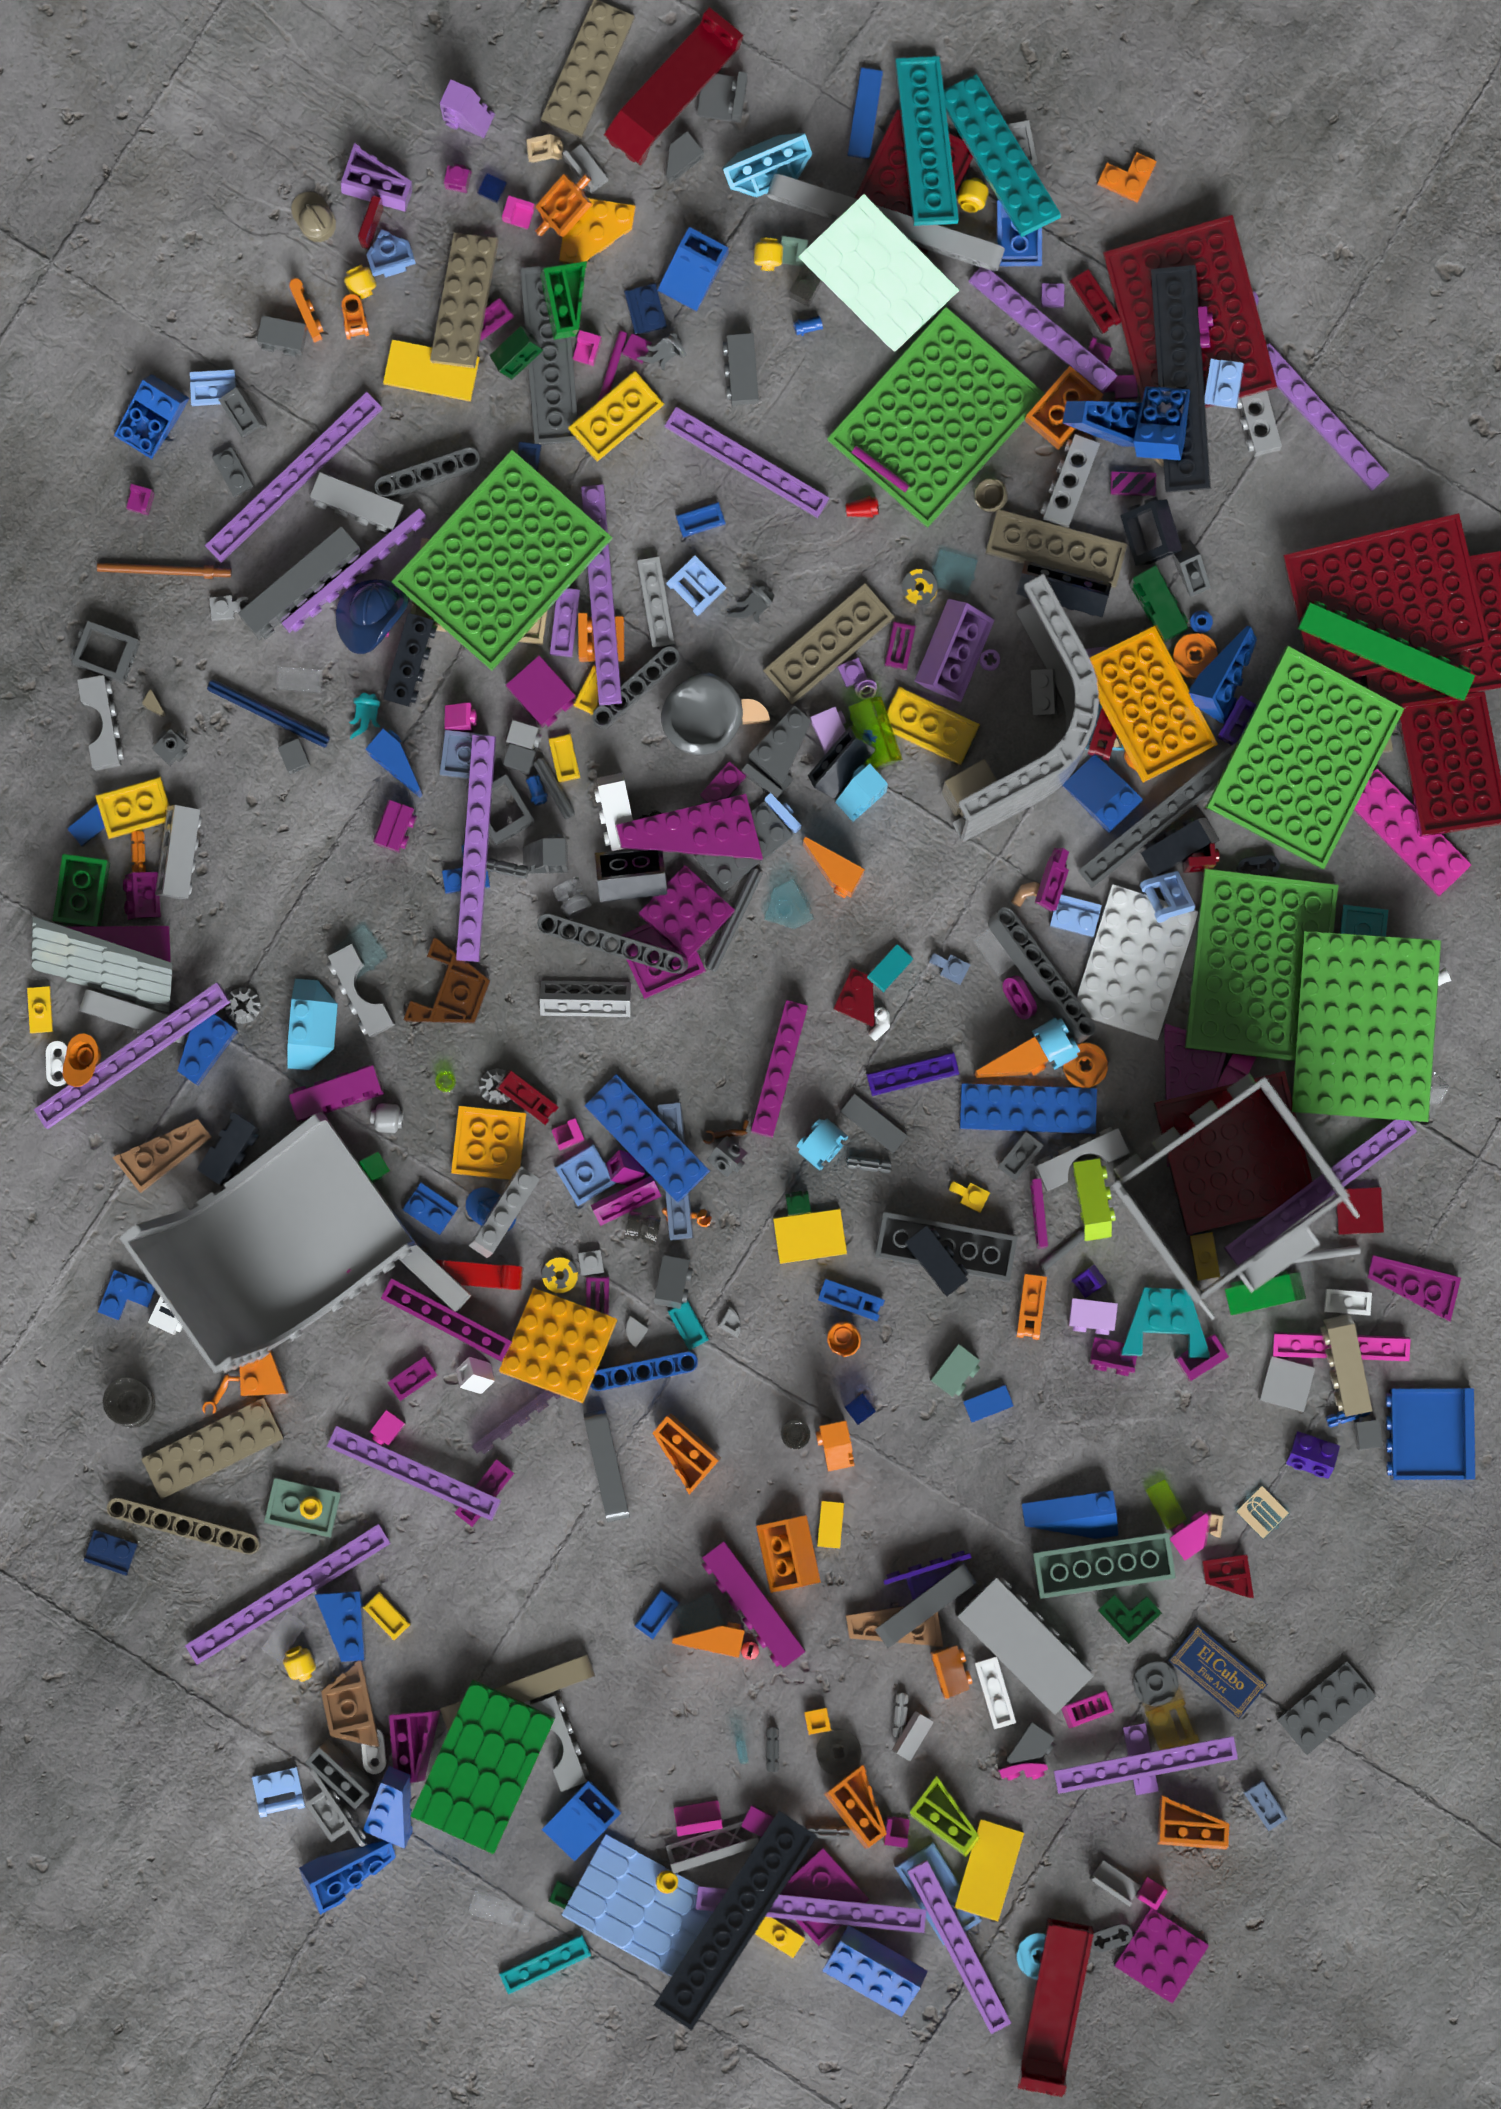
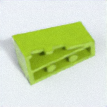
(1093, 1199)
(944, 1818)

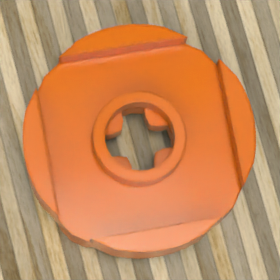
(1190, 643)
(1098, 1066)

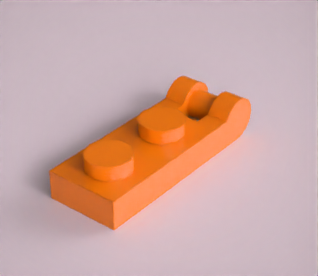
(306, 308)
(1031, 1305)

